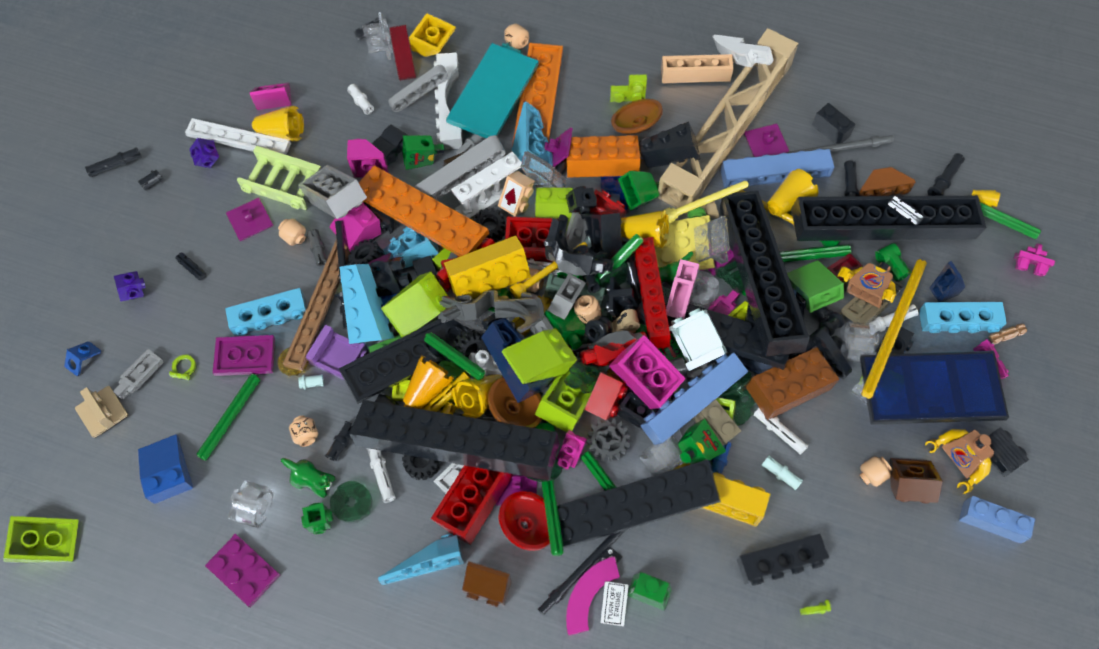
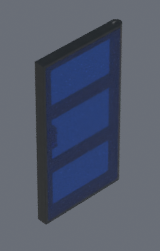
(936, 388)

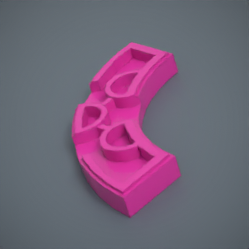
(584, 593)

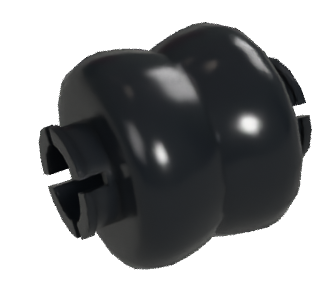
(598, 328)

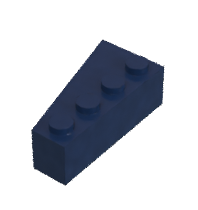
(498, 337)

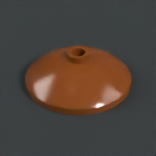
(637, 116)
(502, 400)

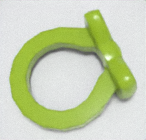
(174, 373)
(822, 608)

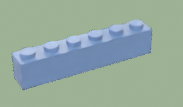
(775, 168)
(694, 398)

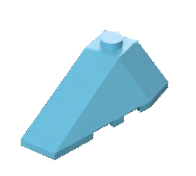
(530, 135)
(411, 247)
(434, 557)

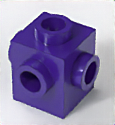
(204, 152)
(129, 286)

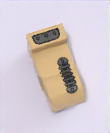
(627, 321)

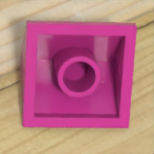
(271, 96)

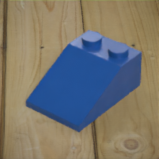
(163, 470)

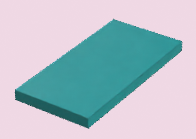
(492, 91)

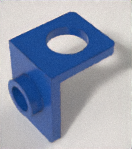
(78, 354)

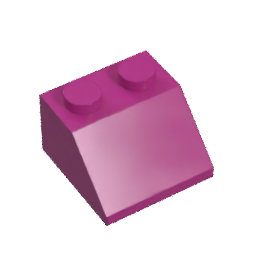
(363, 156)
(358, 226)

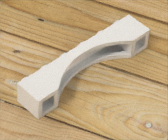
(449, 135)

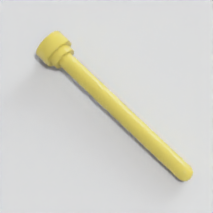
(674, 213)

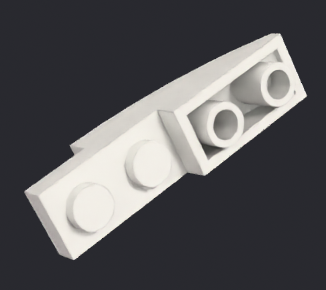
(743, 53)

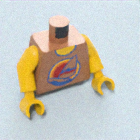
(870, 283)
(968, 452)

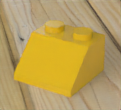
(430, 35)

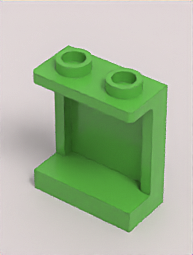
(816, 285)

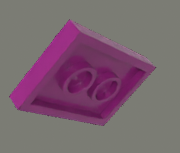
(244, 355)
(242, 570)

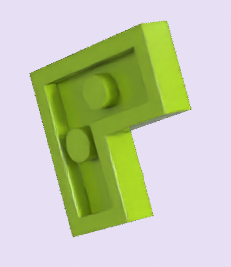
(634, 91)

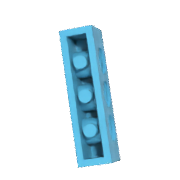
(258, 308)
(991, 312)

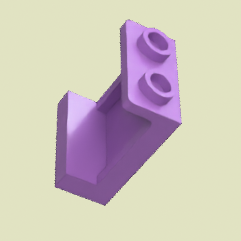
(334, 351)

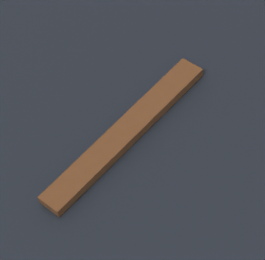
(315, 312)

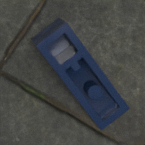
(948, 283)

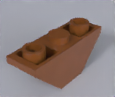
(887, 183)

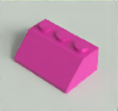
(647, 372)

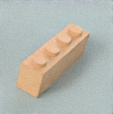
(696, 68)

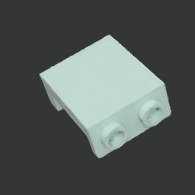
(697, 338)

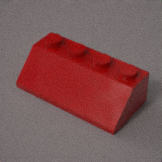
(470, 501)

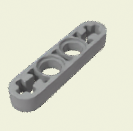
(403, 99)

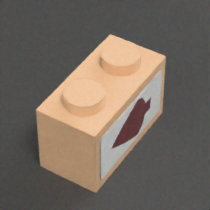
(516, 193)

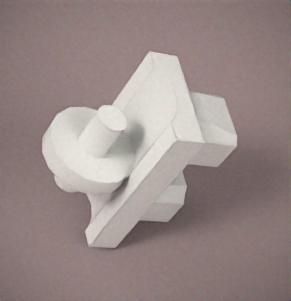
(485, 361)

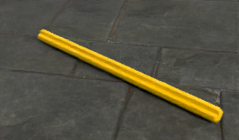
(893, 330)

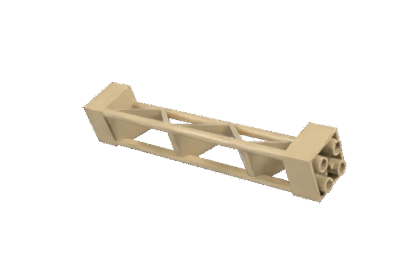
(681, 187)

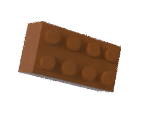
(799, 382)

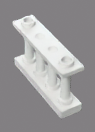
(485, 187)

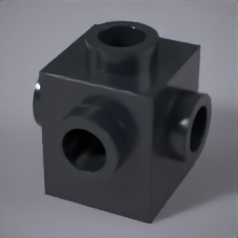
(581, 200)

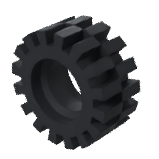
(493, 216)
(365, 252)
(468, 339)
(413, 471)

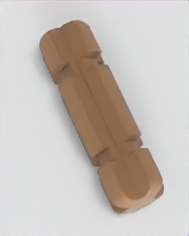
(1007, 334)

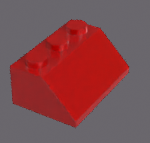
(531, 234)

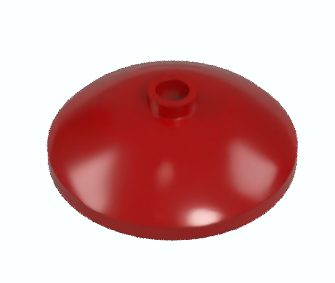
(526, 510)

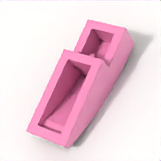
(682, 289)

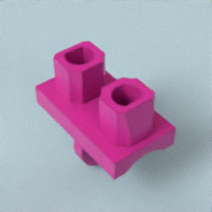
(1041, 263)
(571, 450)

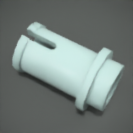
(311, 381)

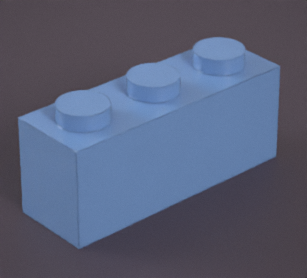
(997, 519)

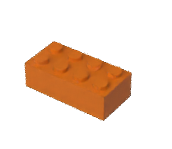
(603, 156)

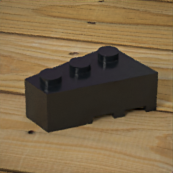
(670, 145)
(604, 232)

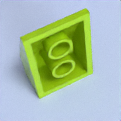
(552, 203)
(415, 304)
(540, 356)
(562, 404)
(40, 540)

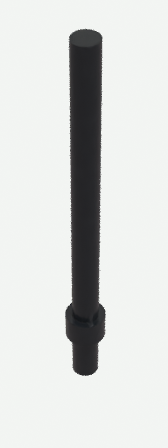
(341, 260)
(556, 595)

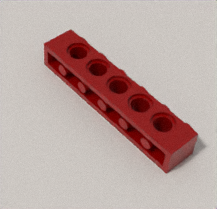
(652, 294)

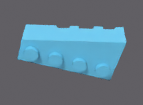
(362, 305)

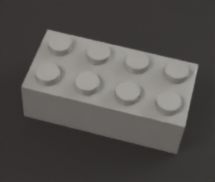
(333, 191)

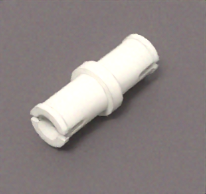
(360, 99)

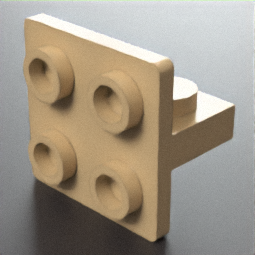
(100, 410)

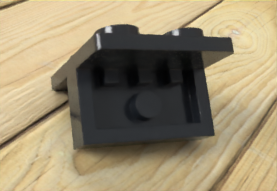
(620, 299)

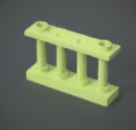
(279, 161)

